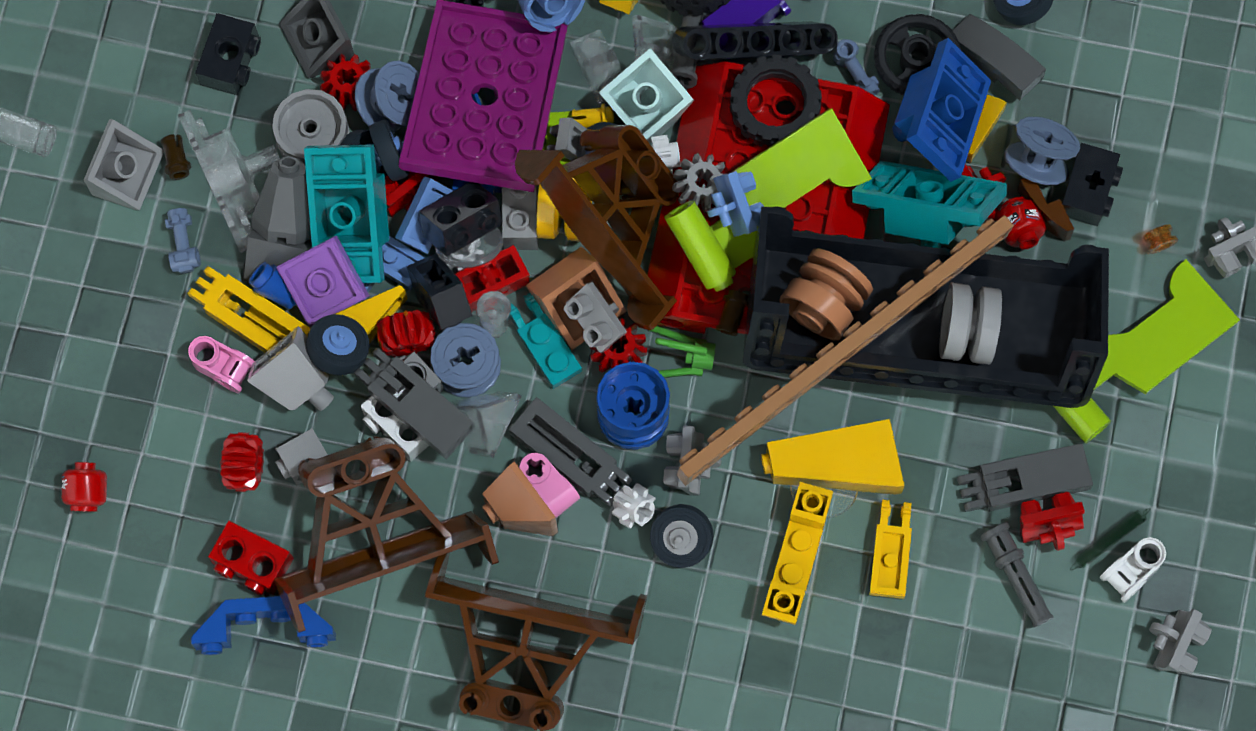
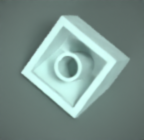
(647, 96)

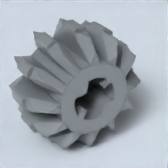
(688, 176)

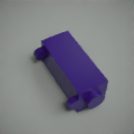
(746, 13)

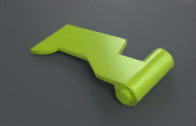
(782, 176)
(1158, 344)

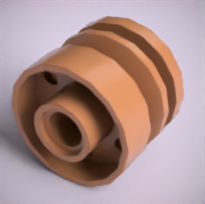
(826, 294)

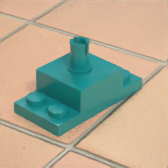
(348, 202)
(925, 203)

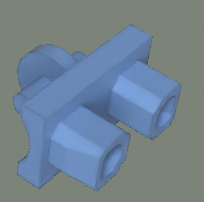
(732, 203)

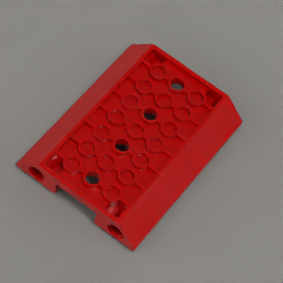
(710, 130)

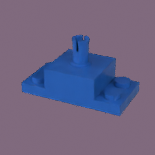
(943, 109)

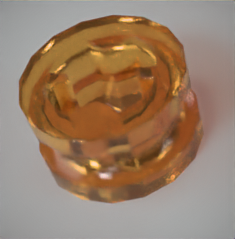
(1160, 238)

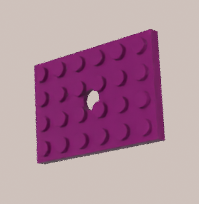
(474, 50)

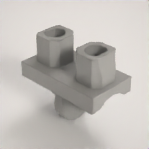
(1224, 253)
(595, 317)
(679, 445)
(1174, 639)

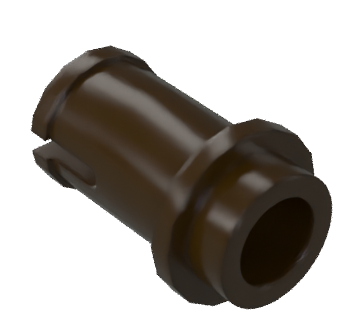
(177, 165)
(732, 312)

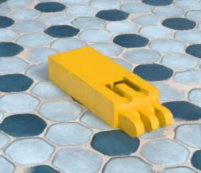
(262, 324)

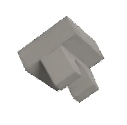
(568, 138)

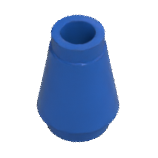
(269, 284)

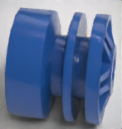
(634, 387)

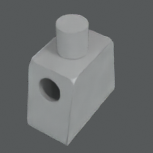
(290, 375)

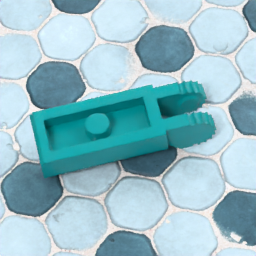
(545, 344)

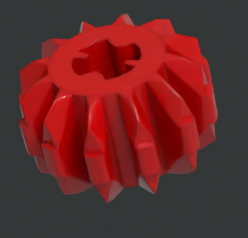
(340, 72)
(405, 333)
(632, 349)
(242, 461)

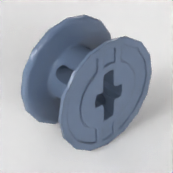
(387, 94)
(1042, 150)
(476, 345)

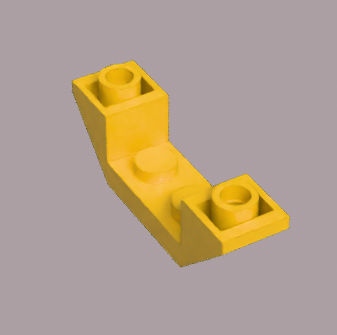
(797, 553)

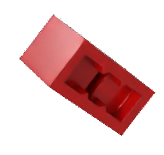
(254, 552)

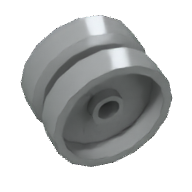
(308, 120)
(970, 323)

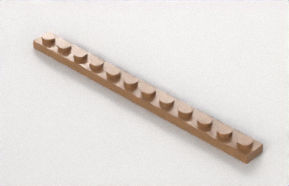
(833, 356)

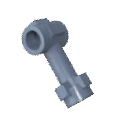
(846, 57)
(184, 257)

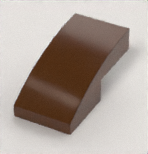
(1053, 213)

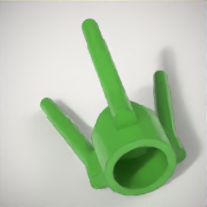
(698, 352)

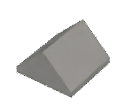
(122, 166)

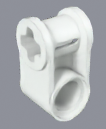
(1130, 572)

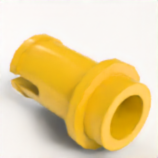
(591, 116)

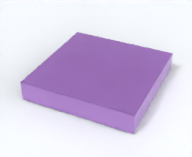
(322, 280)

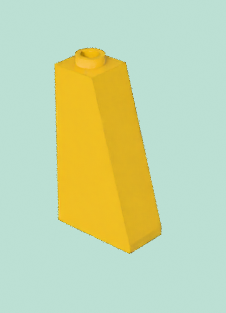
(841, 458)

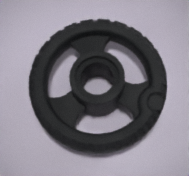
(897, 34)

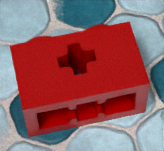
(502, 274)

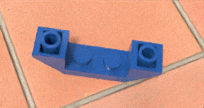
(216, 630)

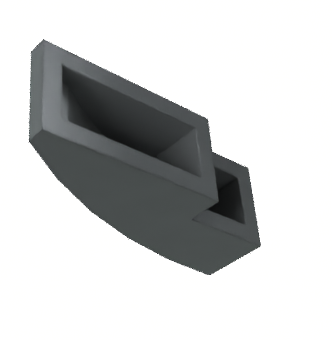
(999, 56)

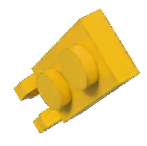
(891, 554)

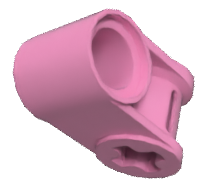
(225, 367)
(551, 486)

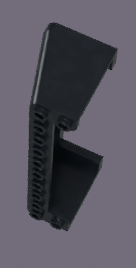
(1047, 340)

